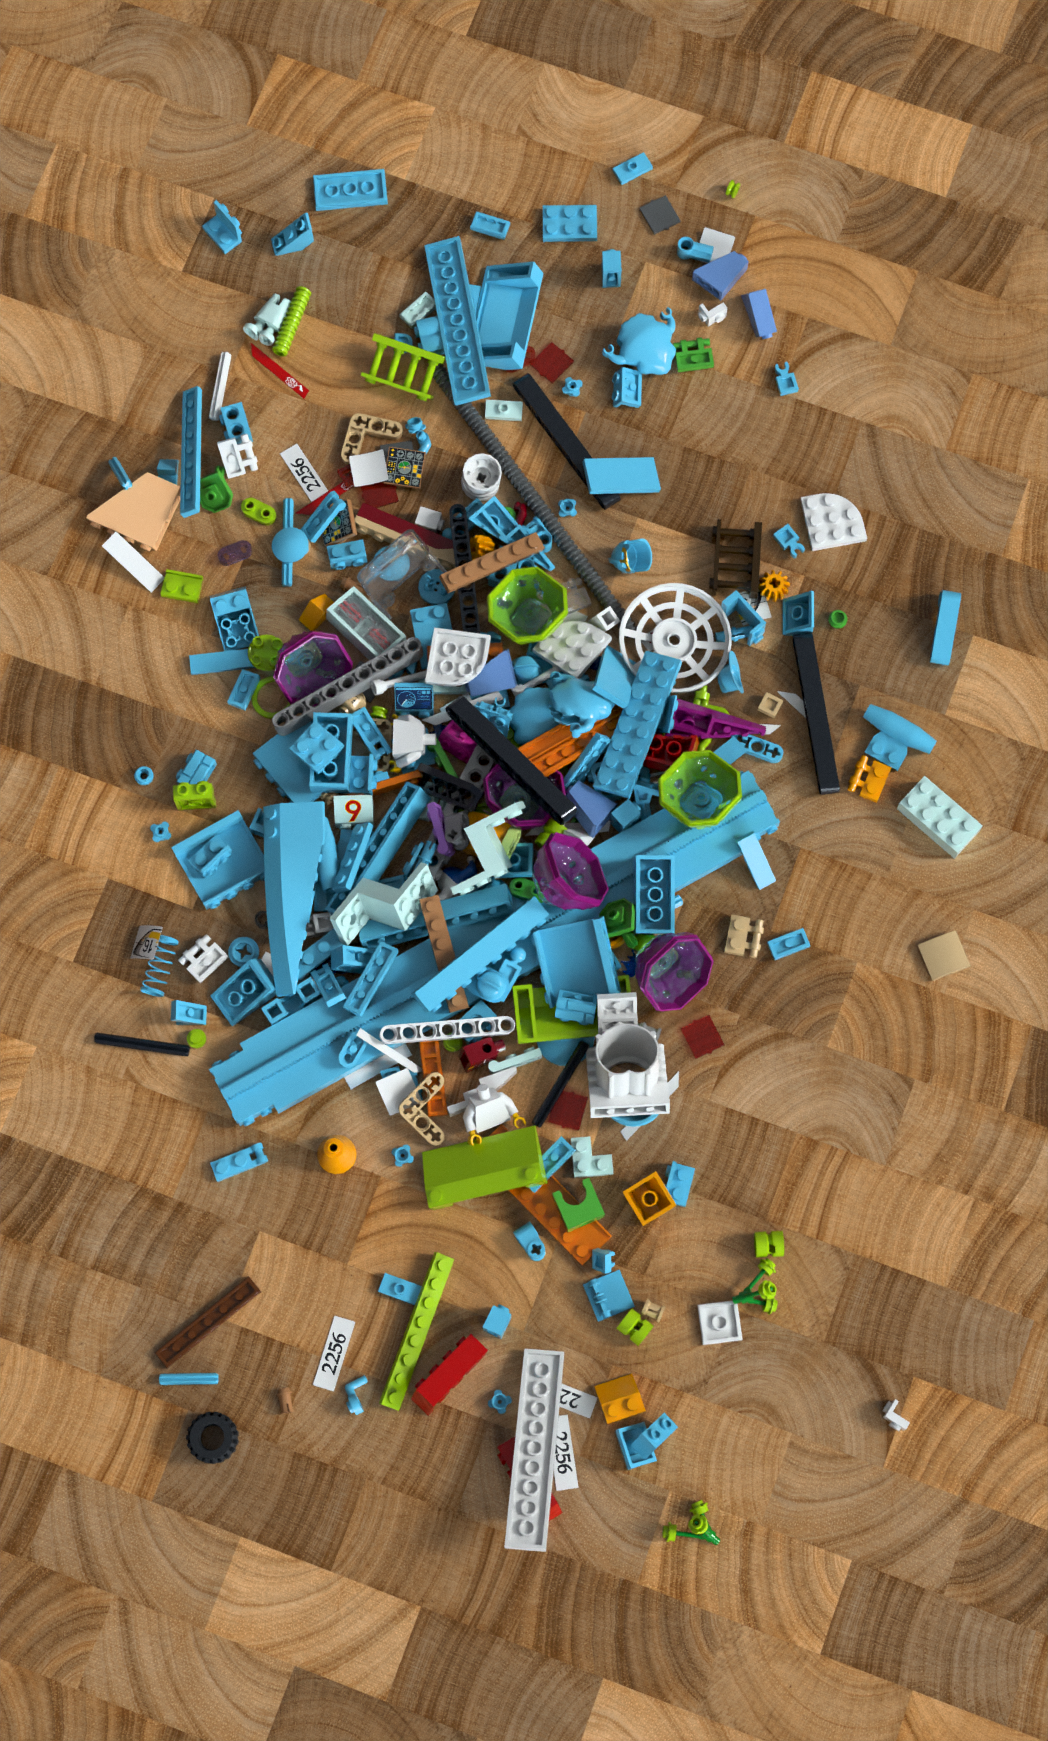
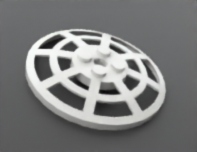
(681, 629)

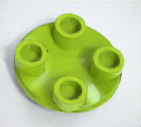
(263, 651)

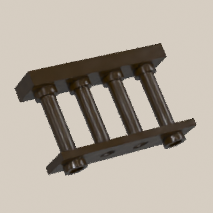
(752, 551)

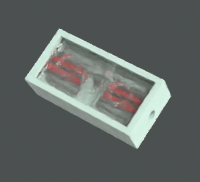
(363, 624)

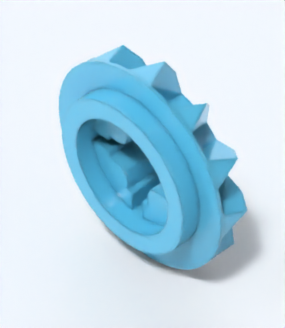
(239, 944)

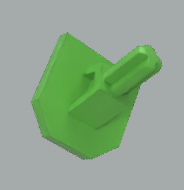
(215, 492)
(620, 920)

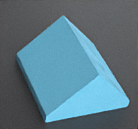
(798, 614)
(625, 1438)

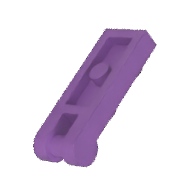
(437, 817)

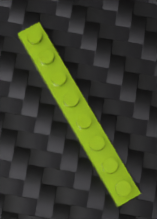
(416, 1331)

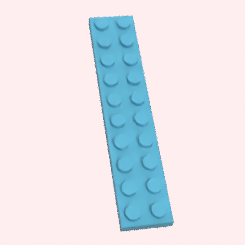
(457, 321)

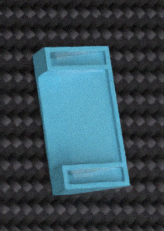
(507, 312)

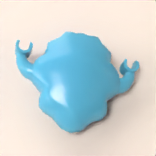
(645, 344)
(576, 703)
(530, 714)

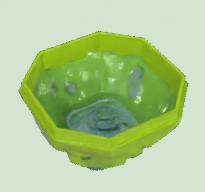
(527, 605)
(700, 789)

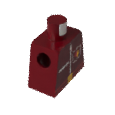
(474, 1057)

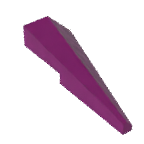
(709, 723)

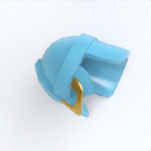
(632, 556)

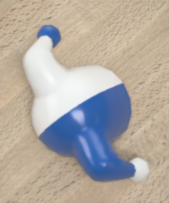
(453, 876)

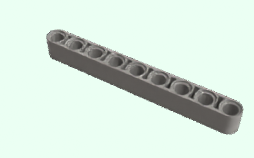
(352, 678)

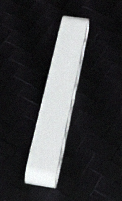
(456, 1025)

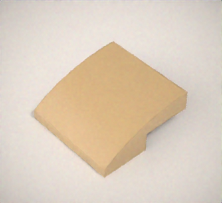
(944, 955)

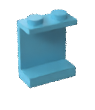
(738, 603)

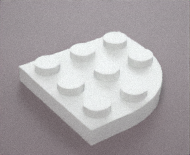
(832, 521)
(573, 647)
(456, 657)

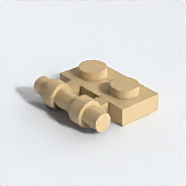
(737, 936)

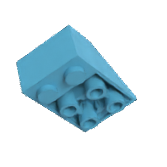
(234, 618)

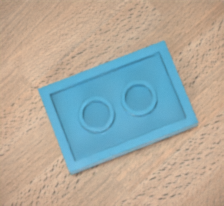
(569, 223)

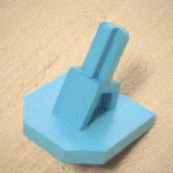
(643, 793)

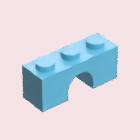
(279, 1009)

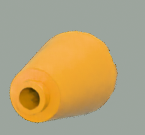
(339, 1160)

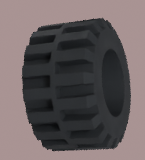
(195, 1432)

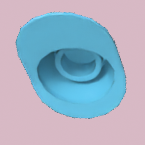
(528, 668)
(729, 676)
(490, 985)

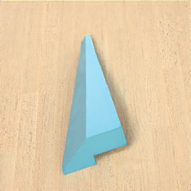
(499, 523)

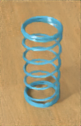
(152, 991)

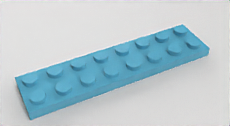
(637, 724)

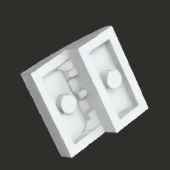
(616, 1010)

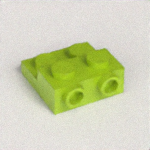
(194, 796)

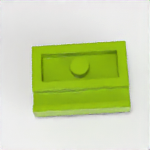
(182, 586)

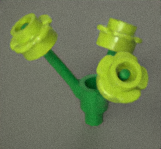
(766, 1289)
(698, 1524)

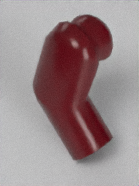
(522, 513)

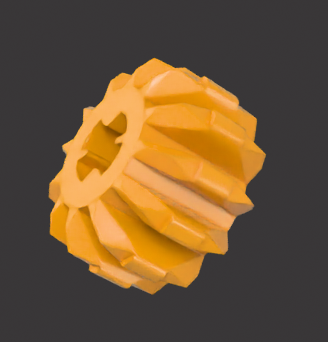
(480, 546)
(780, 583)

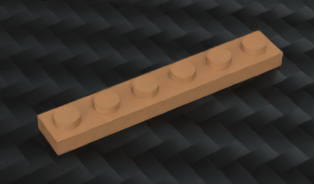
(491, 562)
(441, 944)

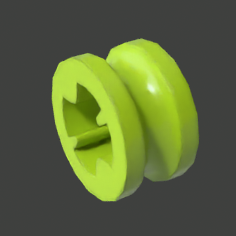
(732, 189)
(378, 712)

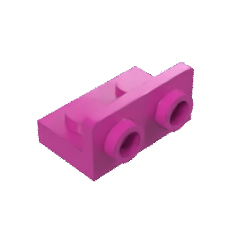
(457, 742)

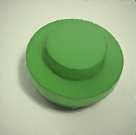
(837, 619)

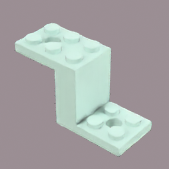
(488, 848)
(383, 904)

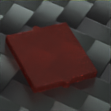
(552, 362)
(379, 494)
(702, 1036)
(568, 1110)

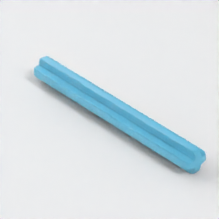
(288, 511)

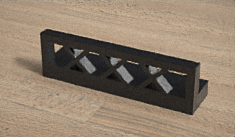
(451, 784)

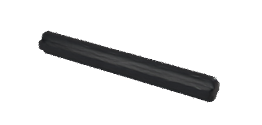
(141, 1044)
(560, 1084)

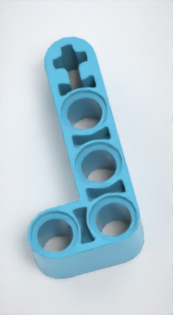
(945, 627)

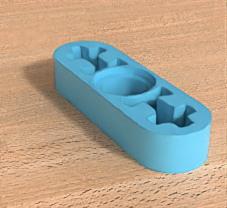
(771, 747)

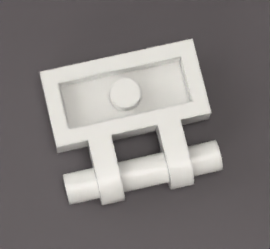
(231, 456)
(206, 962)

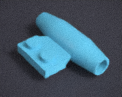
(894, 737)
(329, 865)

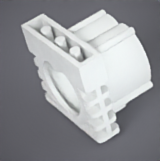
(629, 1091)

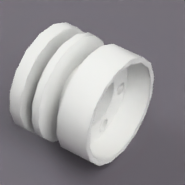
(483, 468)

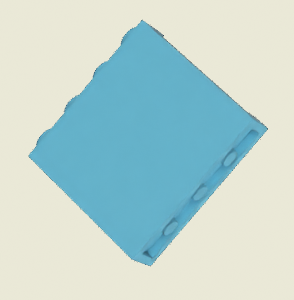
(286, 768)
(234, 875)
(576, 959)

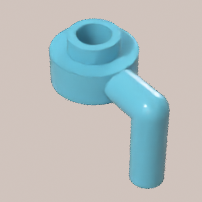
(354, 1404)

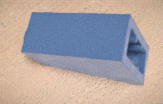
(721, 274)
(760, 313)
(494, 677)
(592, 807)

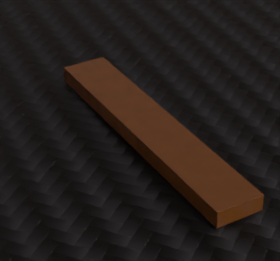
(207, 1322)

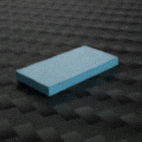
(350, 189)
(621, 475)
(614, 678)

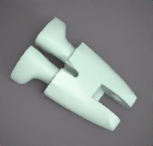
(271, 316)

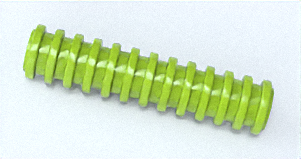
(291, 321)

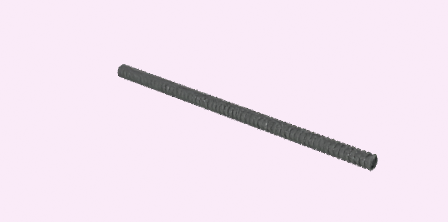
(533, 500)

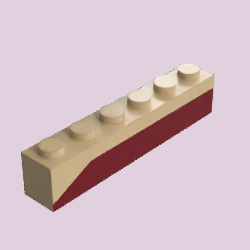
(389, 527)

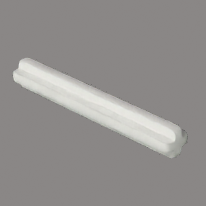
(220, 385)

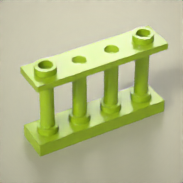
(416, 354)

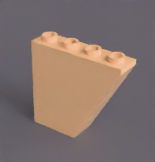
(139, 512)

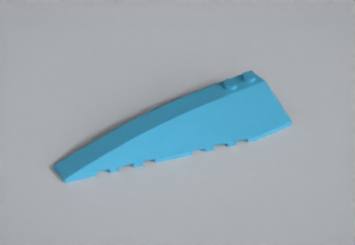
(290, 866)

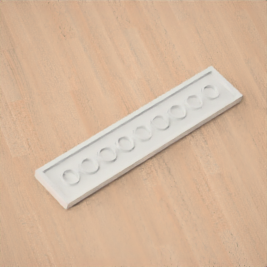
(534, 1450)

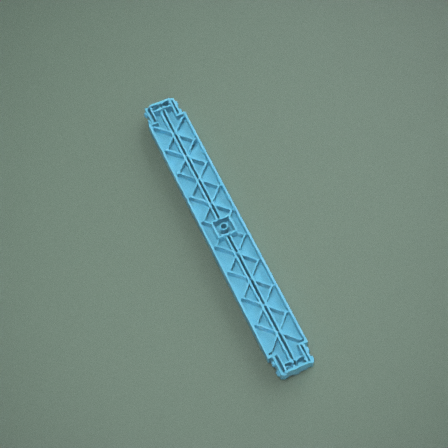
(303, 1049)

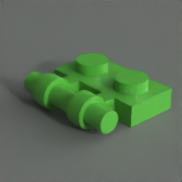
(693, 359)

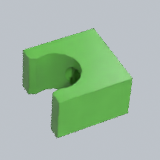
(579, 1215)

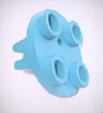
(427, 586)

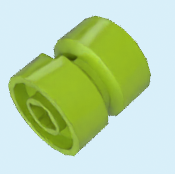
(550, 826)
(769, 1244)
(631, 1320)

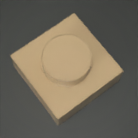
(770, 705)

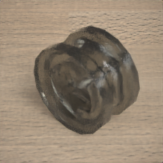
(259, 915)

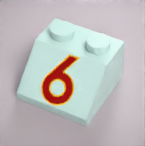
(353, 810)

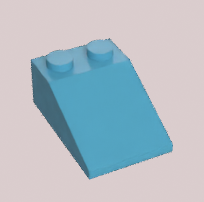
(424, 622)
(245, 991)

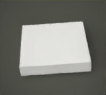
(719, 1322)

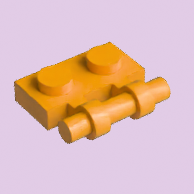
(874, 782)

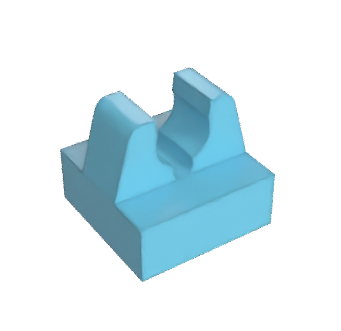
(602, 1260)

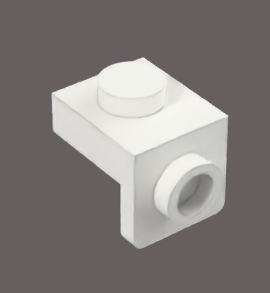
(714, 315)
(895, 1420)

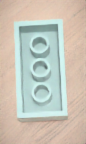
(939, 817)

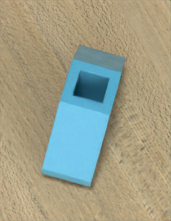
(294, 237)

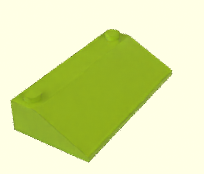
(537, 1020)
(486, 1168)

